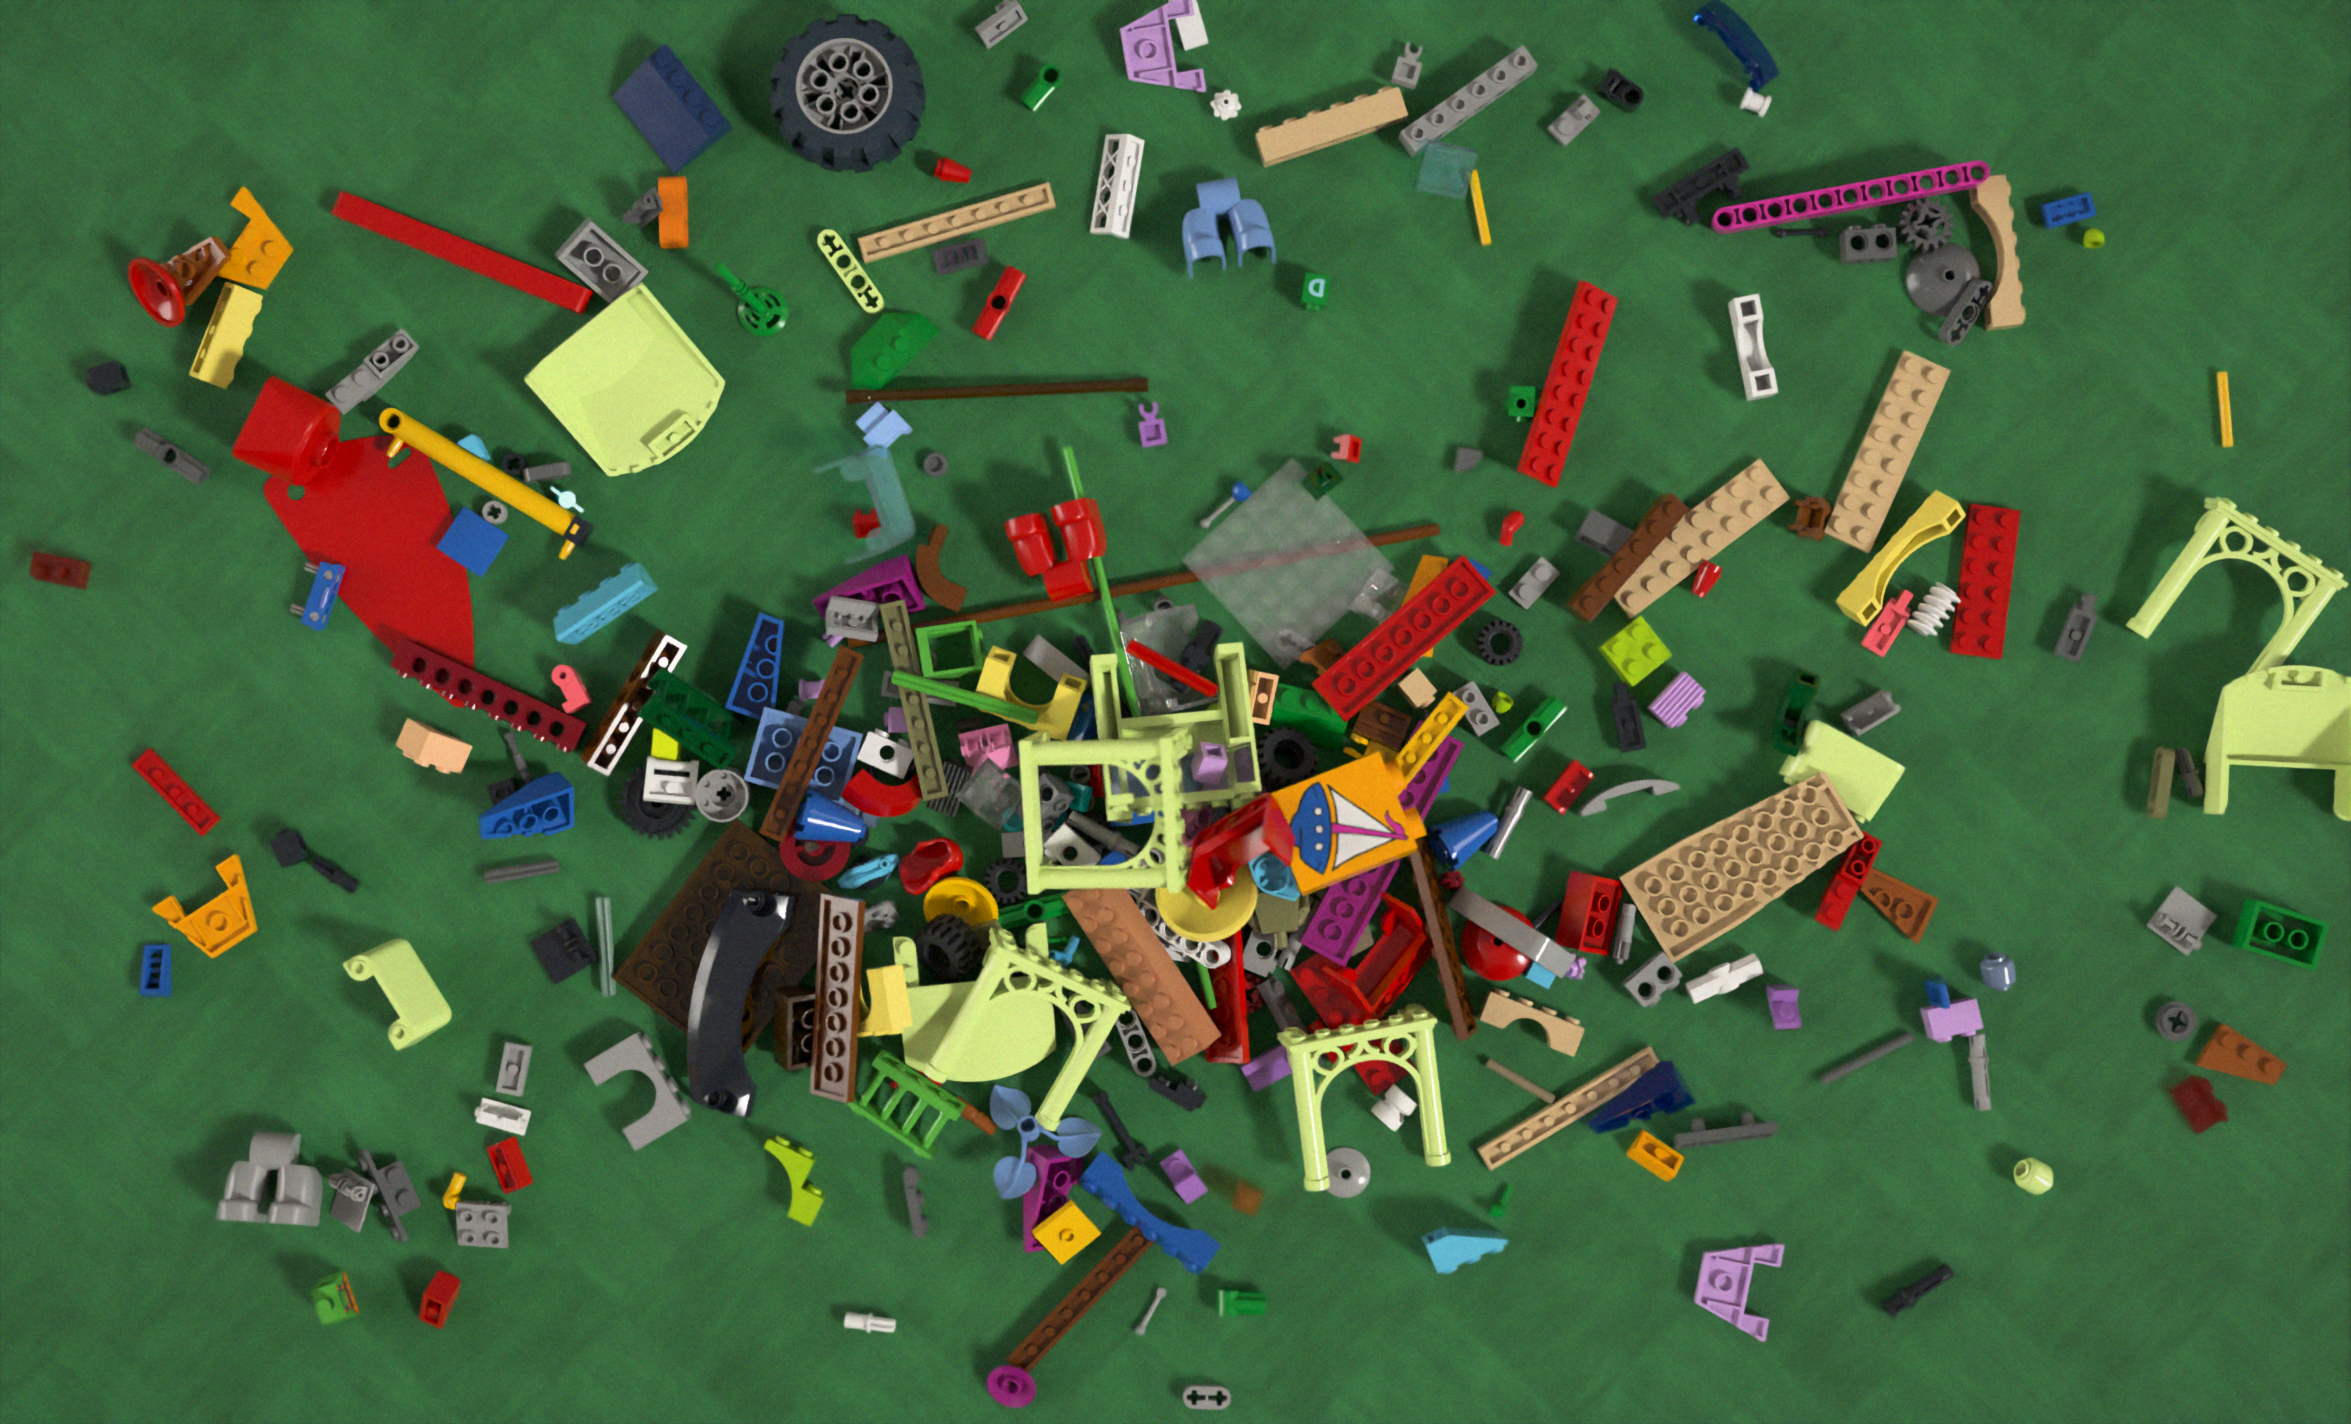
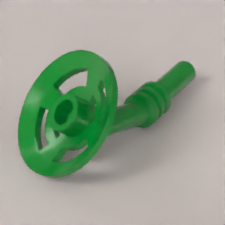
(757, 305)

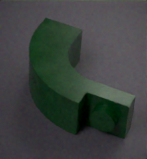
(1793, 710)

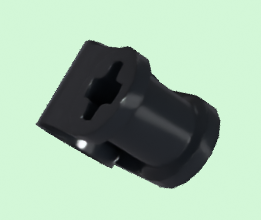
(1618, 90)

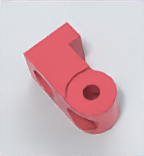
(572, 687)

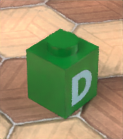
(1315, 291)

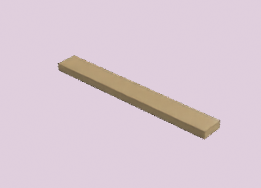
(956, 222)
(1567, 1109)

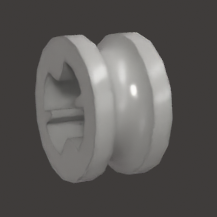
(487, 508)

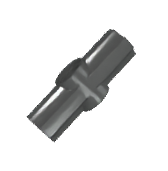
(161, 448)

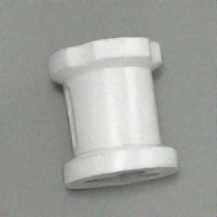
(1755, 102)

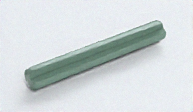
(605, 946)

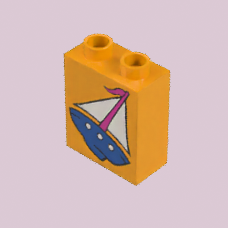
(1348, 822)

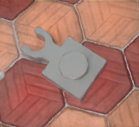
(1407, 69)

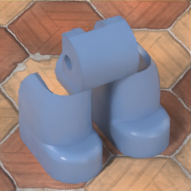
(1219, 201)

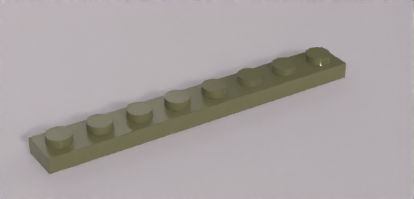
(914, 702)

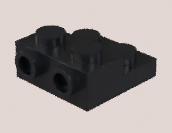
(1185, 1092)

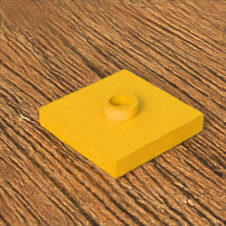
(1066, 1232)

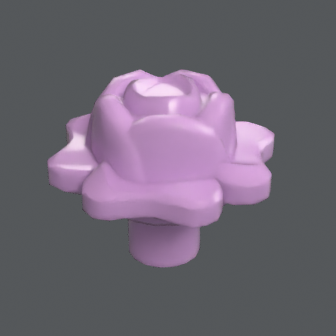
(1576, 968)

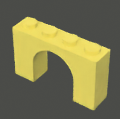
(1053, 716)
(889, 1003)

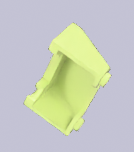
(1856, 771)
(407, 987)

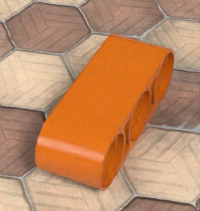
(674, 217)

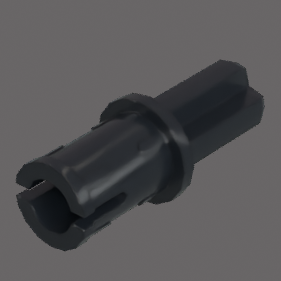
(336, 875)

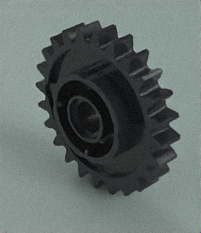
(647, 815)

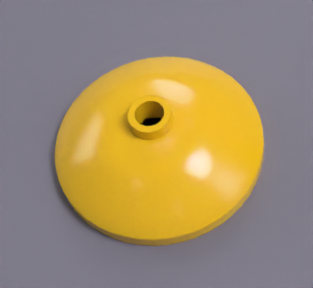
(947, 898)

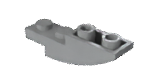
(374, 372)

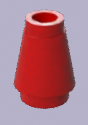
(952, 171)
(1705, 578)

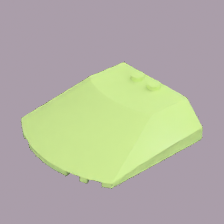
(629, 384)

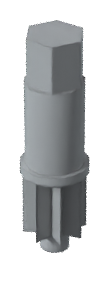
(1624, 933)

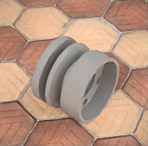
(712, 803)

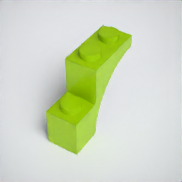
(798, 1163)

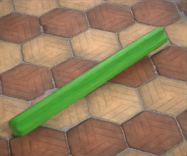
(964, 697)

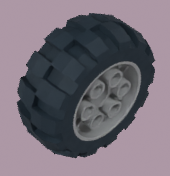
(858, 142)

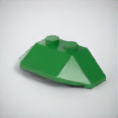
(889, 349)

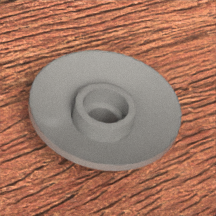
(1356, 1163)

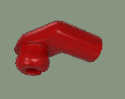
(1510, 526)

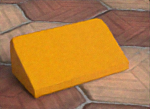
(1655, 1156)

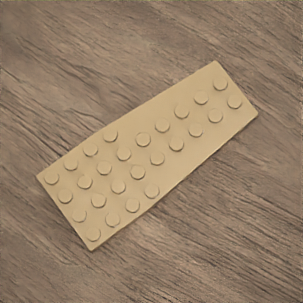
(1739, 864)

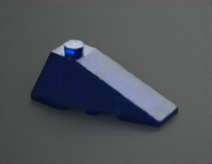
(1655, 1091)

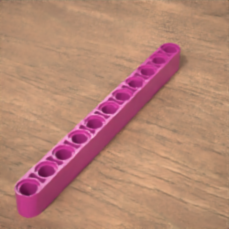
(1862, 198)

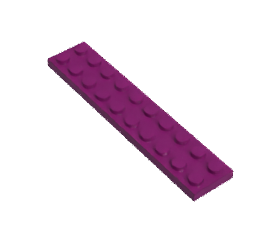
(1352, 902)

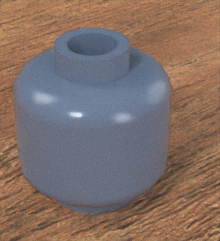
(1998, 971)

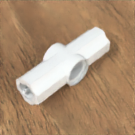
(1723, 978)

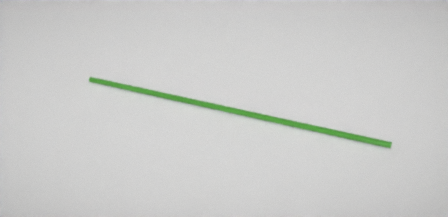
(1124, 668)

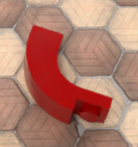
(880, 799)

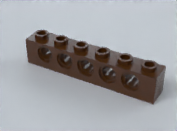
(621, 718)

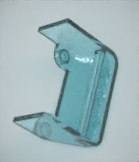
(888, 496)

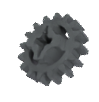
(1922, 235)

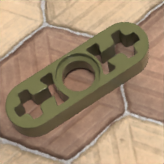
(2160, 782)

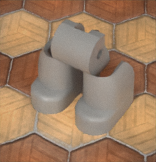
(297, 1189)

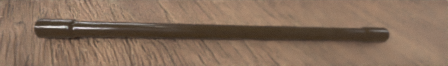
(868, 396)

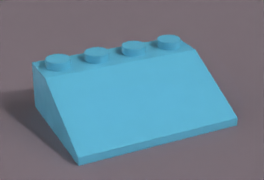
(604, 604)

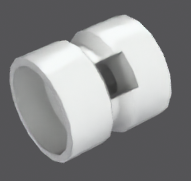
(1394, 1107)

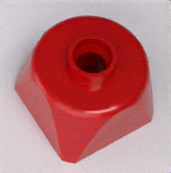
(289, 433)

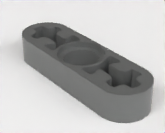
(1960, 330)

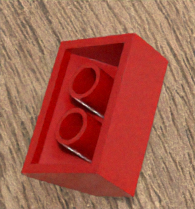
(1589, 913)

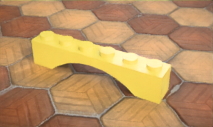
(1932, 520)

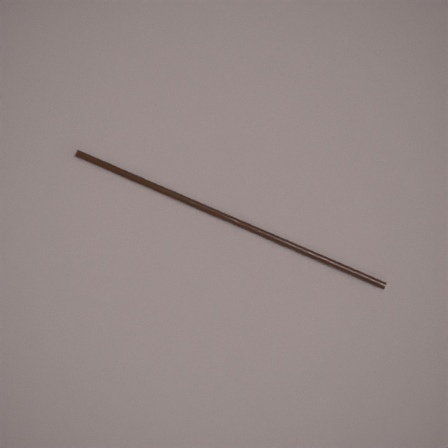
(1122, 589)

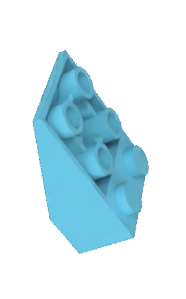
(1458, 1245)

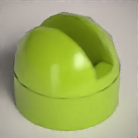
(2093, 238)
(1501, 702)

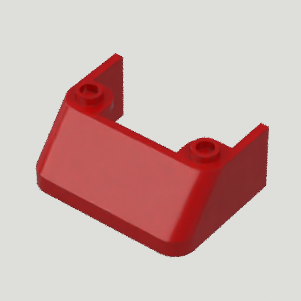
(1236, 841)
(1389, 963)

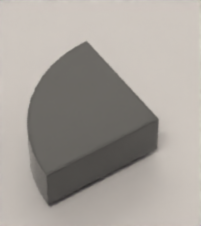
(1466, 459)

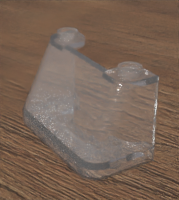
(1168, 635)

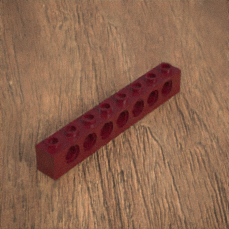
(410, 652)

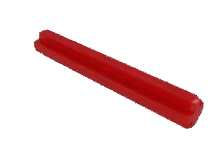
(1171, 668)

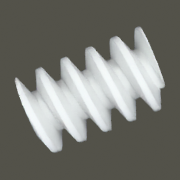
(1933, 610)

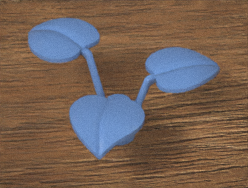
(1013, 1106)

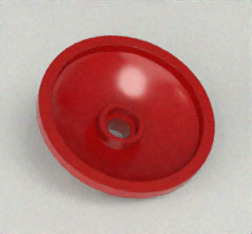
(157, 291)
(1493, 961)

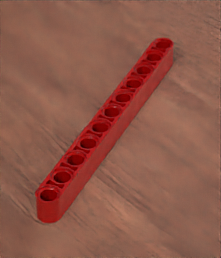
(462, 252)

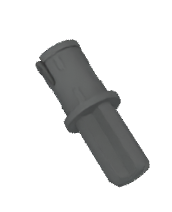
(2189, 772)

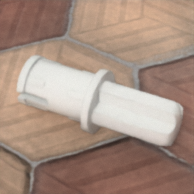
(869, 1322)

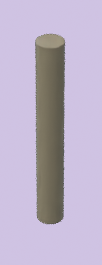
(1520, 1080)

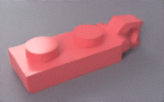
(1888, 624)

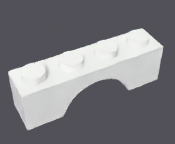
(1747, 328)

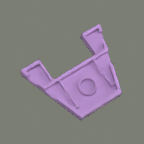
(1150, 49)
(1726, 1281)

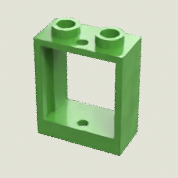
(923, 652)

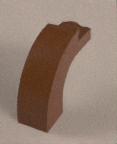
(927, 565)

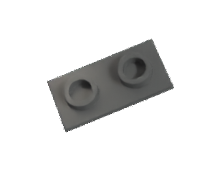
(644, 209)

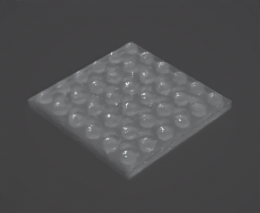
(1286, 564)

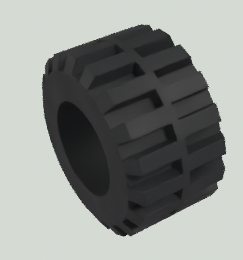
(1292, 745)
(947, 947)

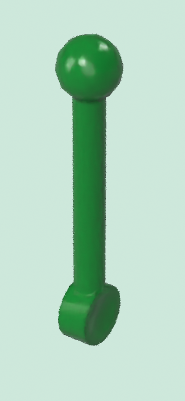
(1065, 939)

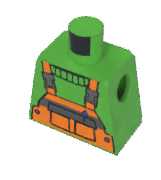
(334, 1299)

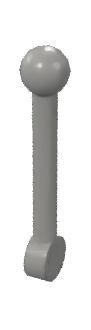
(1161, 1292)

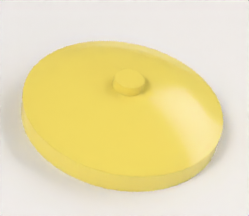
(1196, 921)

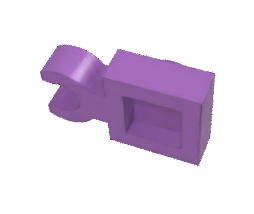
(1153, 429)

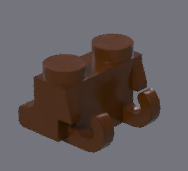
(1810, 518)

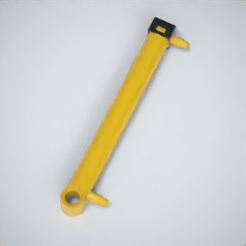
(487, 477)

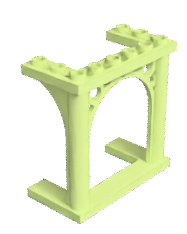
(1164, 751)

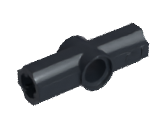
(1198, 652)

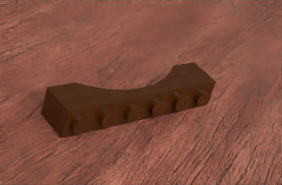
(1607, 581)

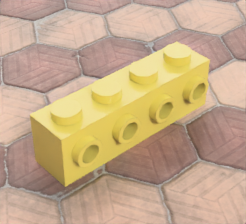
(226, 335)

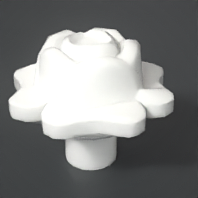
(1225, 105)

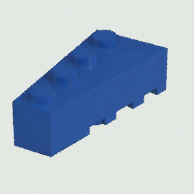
(759, 670)

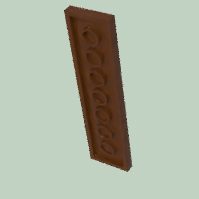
(1444, 948)
(837, 997)

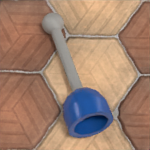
(1239, 493)

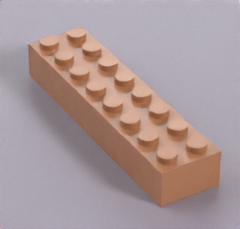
(1143, 970)

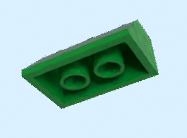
(1307, 713)

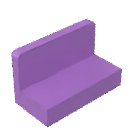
(1267, 1067)

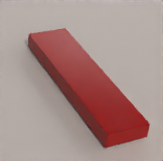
(176, 791)

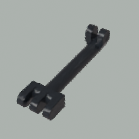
(1101, 1097)

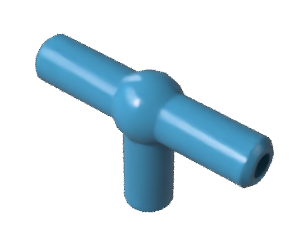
(1065, 957)

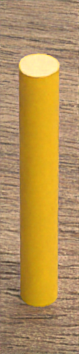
(1479, 209)
(2224, 407)

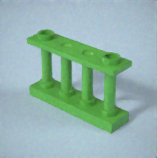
(913, 1081)

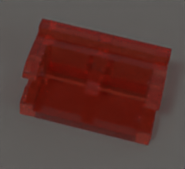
(60, 570)

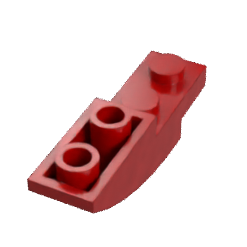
(1846, 880)

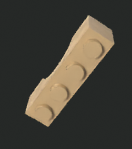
(1560, 1033)

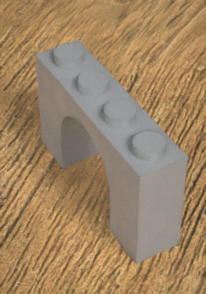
(668, 1109)

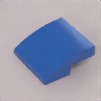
(473, 541)

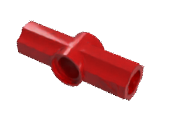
(1007, 289)

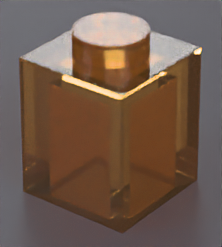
(1247, 1198)

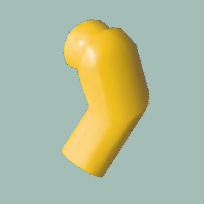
(453, 1191)

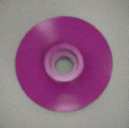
(1011, 1386)

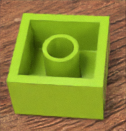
(1634, 651)

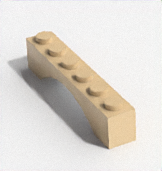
(1992, 205)

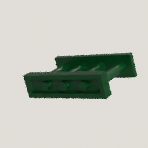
(683, 728)

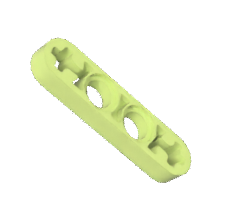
(851, 271)

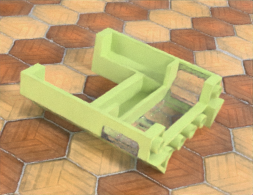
(1227, 726)

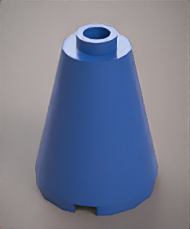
(827, 821)
(1461, 837)

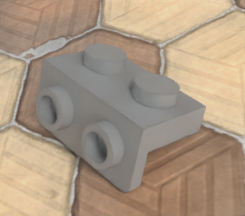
(852, 618)

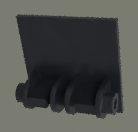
(564, 950)

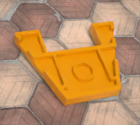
(259, 249)
(222, 920)

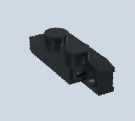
(1627, 719)

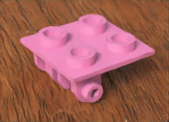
(989, 742)

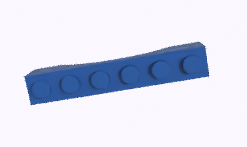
(1189, 1246)

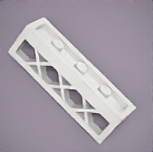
(1121, 185)

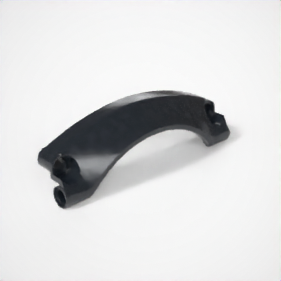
(735, 949)

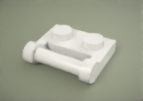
(670, 788)

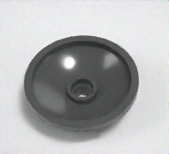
(1927, 278)

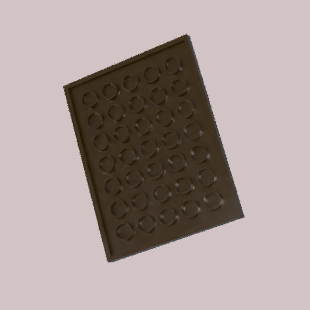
(669, 955)

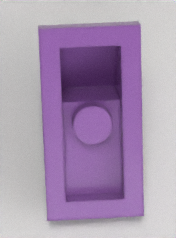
(1784, 1005)
(1183, 1176)

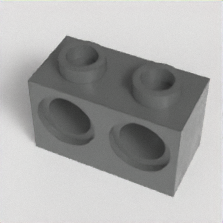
(1869, 251)
(1054, 800)

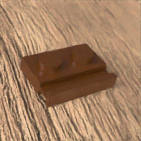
(1382, 725)

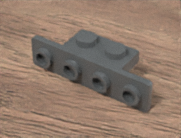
(392, 1190)

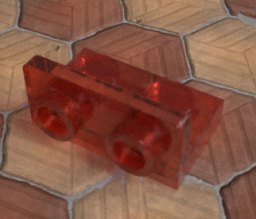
(2198, 1103)

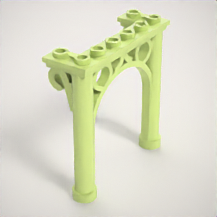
(2212, 525)
(1105, 995)
(1411, 1023)

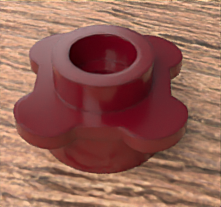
(1452, 880)

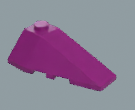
(882, 584)
(1049, 1193)

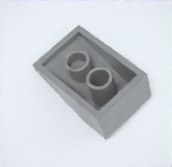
(600, 261)

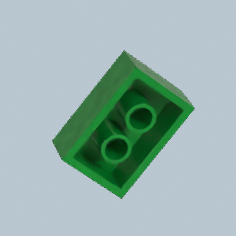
(2280, 934)

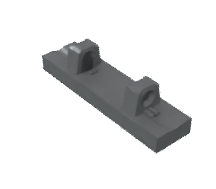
(1746, 1132)

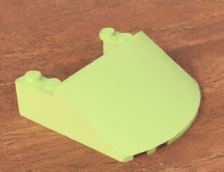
(2282, 720)
(1006, 1040)

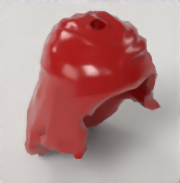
(929, 864)

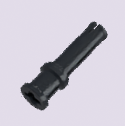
(1908, 1296)

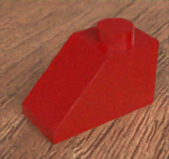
(439, 1299)

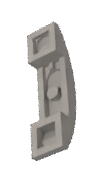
(1598, 804)

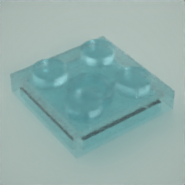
(1446, 169)

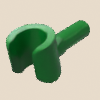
(1499, 1210)

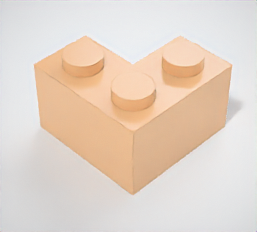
(430, 746)

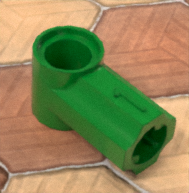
(1040, 90)
(1232, 1302)

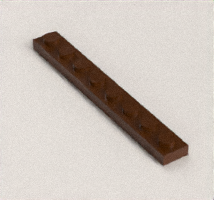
(811, 744)
(1080, 1300)

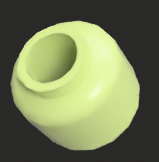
(2033, 1176)

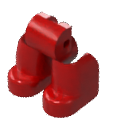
(1036, 545)

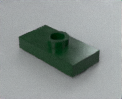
(1322, 480)

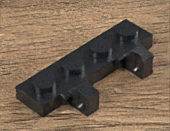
(1719, 174)

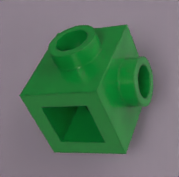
(1516, 396)

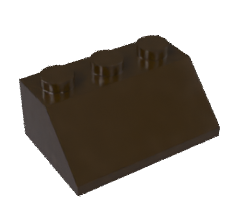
(793, 1026)

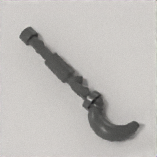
(518, 758)

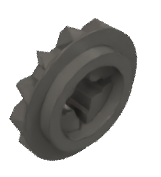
(2185, 1015)

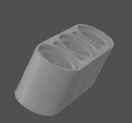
(1053, 661)
(1141, 1051)

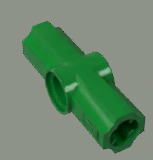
(1521, 740)
(1018, 915)

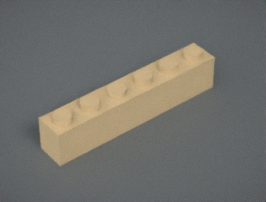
(1331, 126)

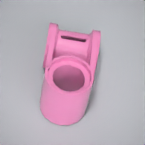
(1194, 823)

